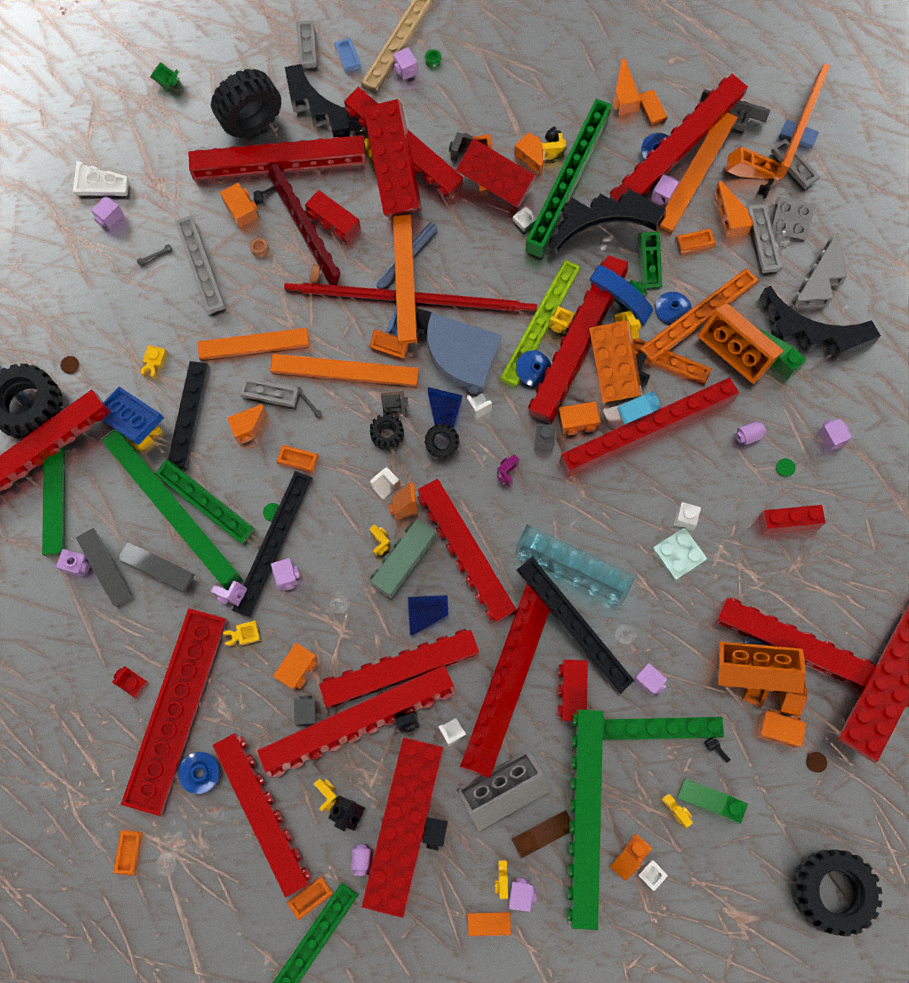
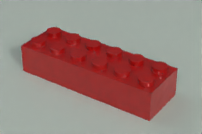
(392, 158)

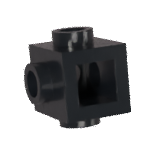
(346, 813)

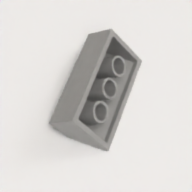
(506, 791)

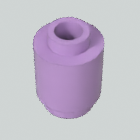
(750, 433)
(361, 860)

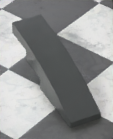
(103, 566)
(156, 566)

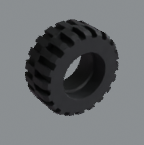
(246, 103)
(46, 406)
(864, 886)

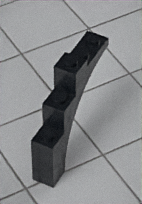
(323, 112)
(603, 210)
(813, 334)

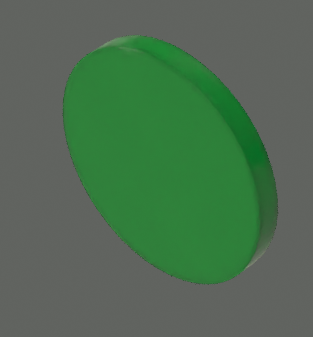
(785, 467)
(269, 511)

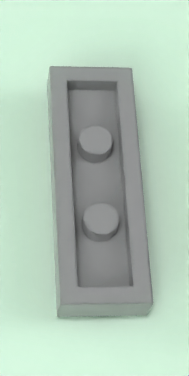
(306, 44)
(799, 167)
(269, 392)

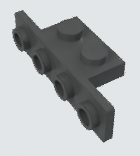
(744, 111)

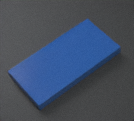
(131, 416)

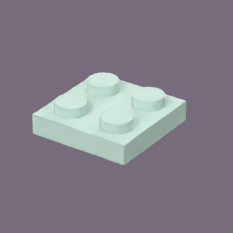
(679, 554)

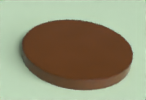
(69, 364)
(816, 762)

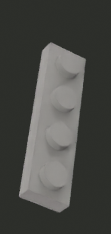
(764, 239)

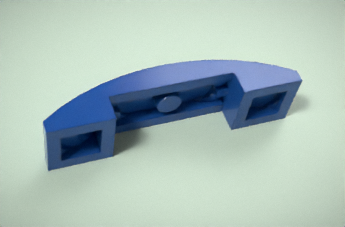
(622, 291)

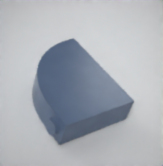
(462, 352)

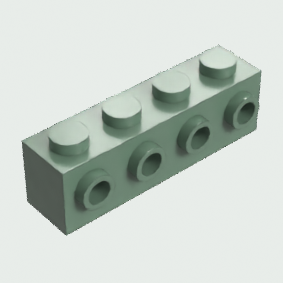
(403, 558)

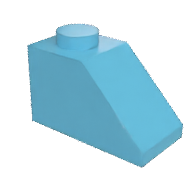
(639, 407)

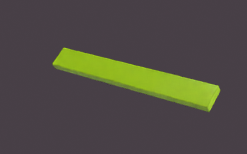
(540, 322)

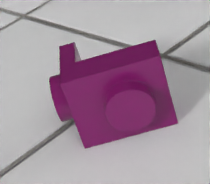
(507, 465)

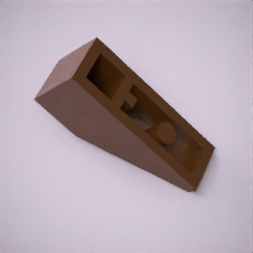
(542, 834)

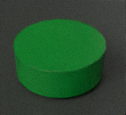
(433, 58)

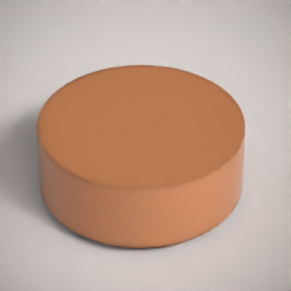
(259, 247)
(315, 274)

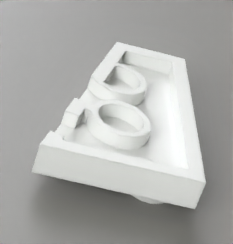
(98, 183)

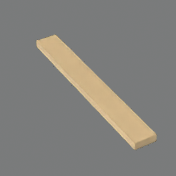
(395, 43)

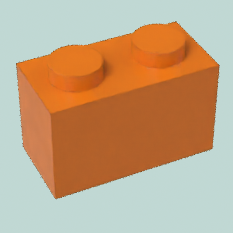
(239, 205)
(578, 418)
(296, 667)
(781, 729)

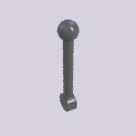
(167, 248)
(317, 413)

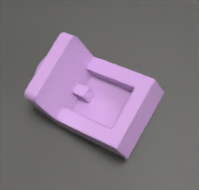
(233, 595)

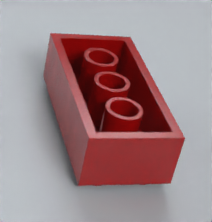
(496, 173)

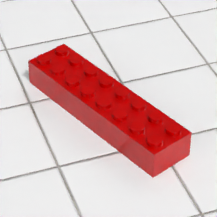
(402, 828)

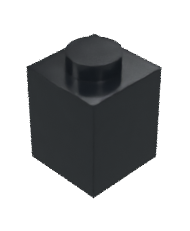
(435, 833)

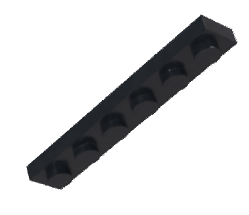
(188, 414)

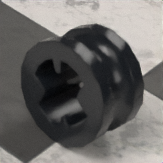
(552, 134)

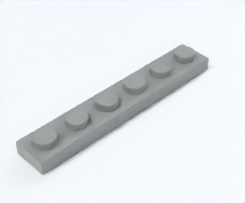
(200, 265)

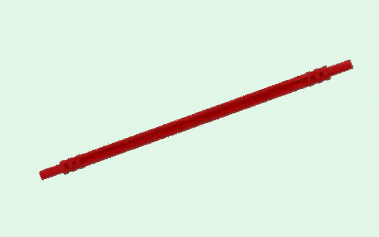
(426, 298)

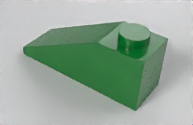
(650, 258)
(789, 361)
(713, 801)

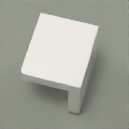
(478, 406)
(612, 413)
(384, 483)
(452, 732)

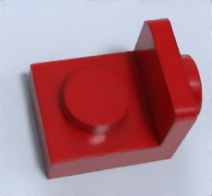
(129, 681)

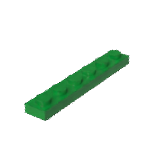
(205, 501)
(663, 728)

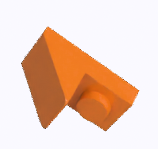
(630, 857)

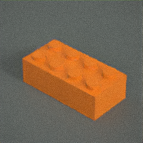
(740, 343)
(616, 361)
(761, 667)

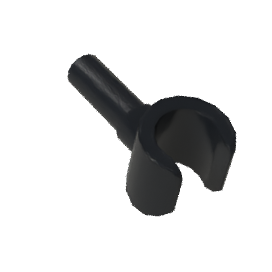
(764, 189)
(258, 195)
(713, 744)

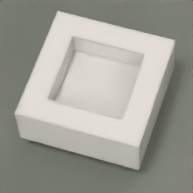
(524, 219)
(652, 875)

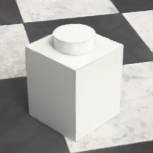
(687, 516)

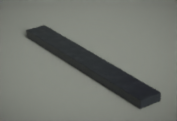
(273, 543)
(575, 625)

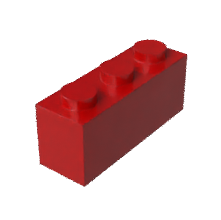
(332, 216)
(792, 519)
(573, 688)

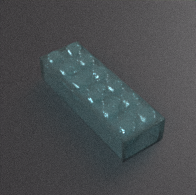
(574, 565)

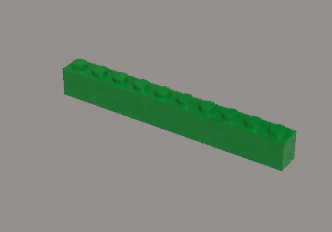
(568, 178)
(586, 820)

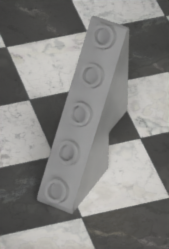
(828, 272)

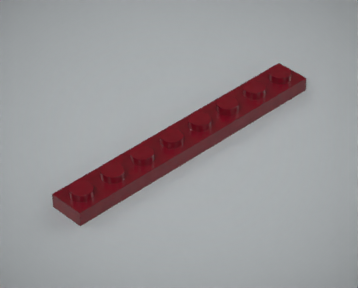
(304, 225)

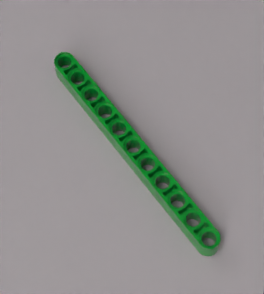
(171, 509)

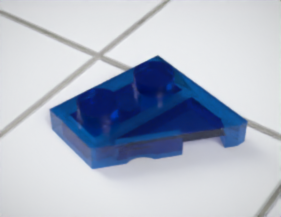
(444, 406)
(426, 611)

